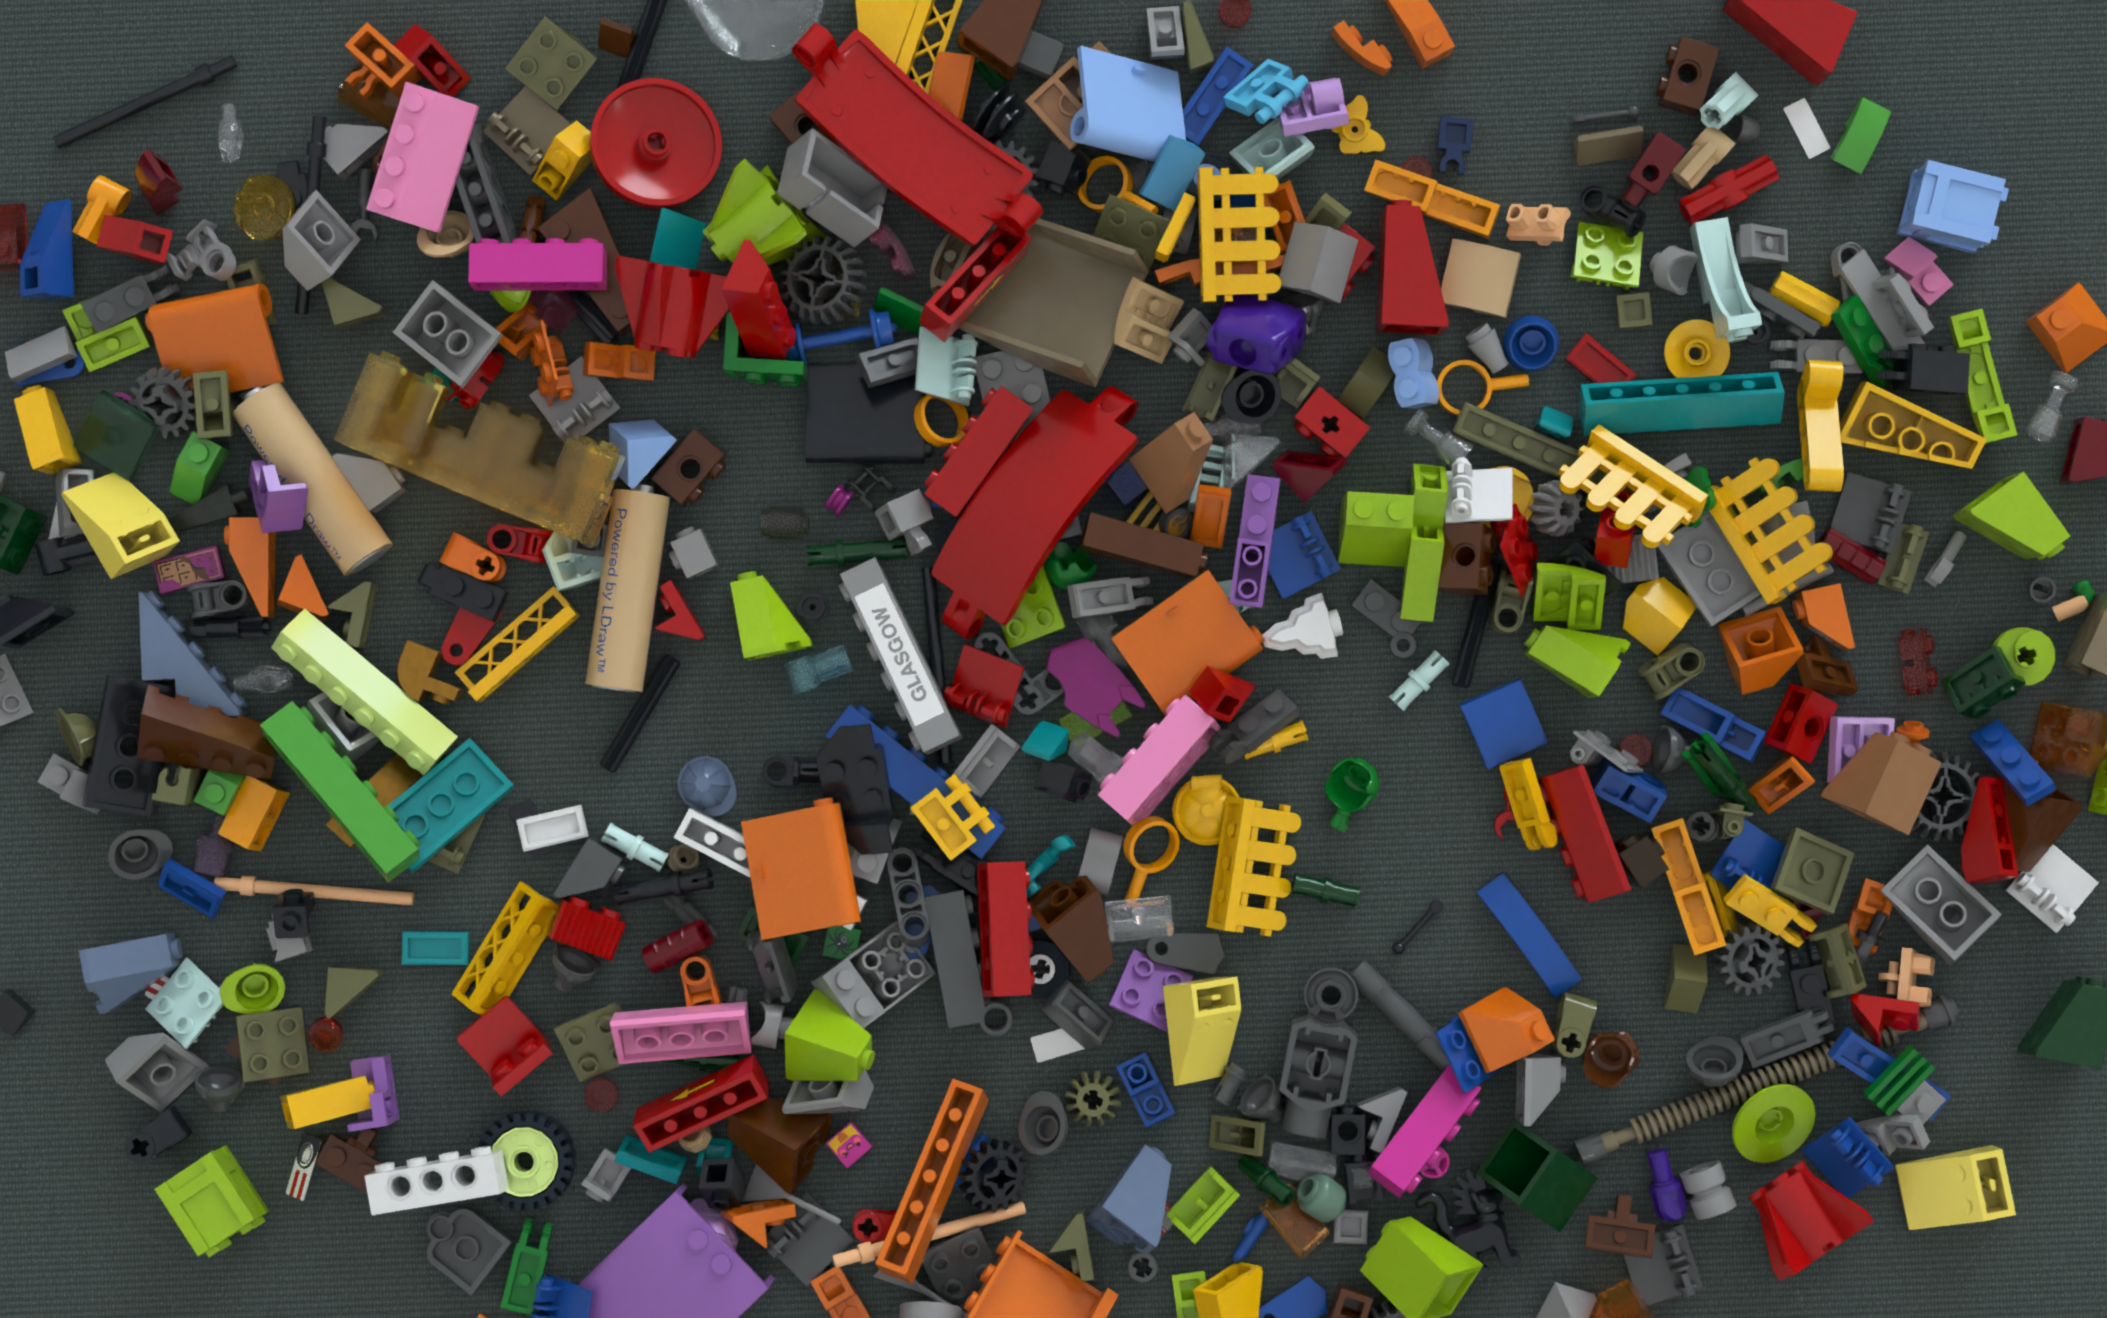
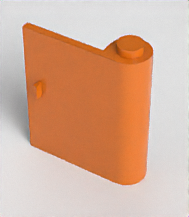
(218, 334)
(1185, 635)
(801, 870)

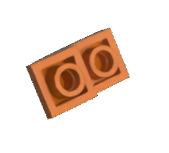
(1370, 55)

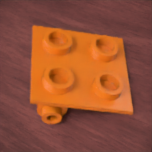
(551, 362)

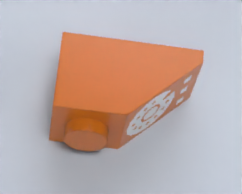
(1825, 614)

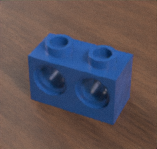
(1633, 792)

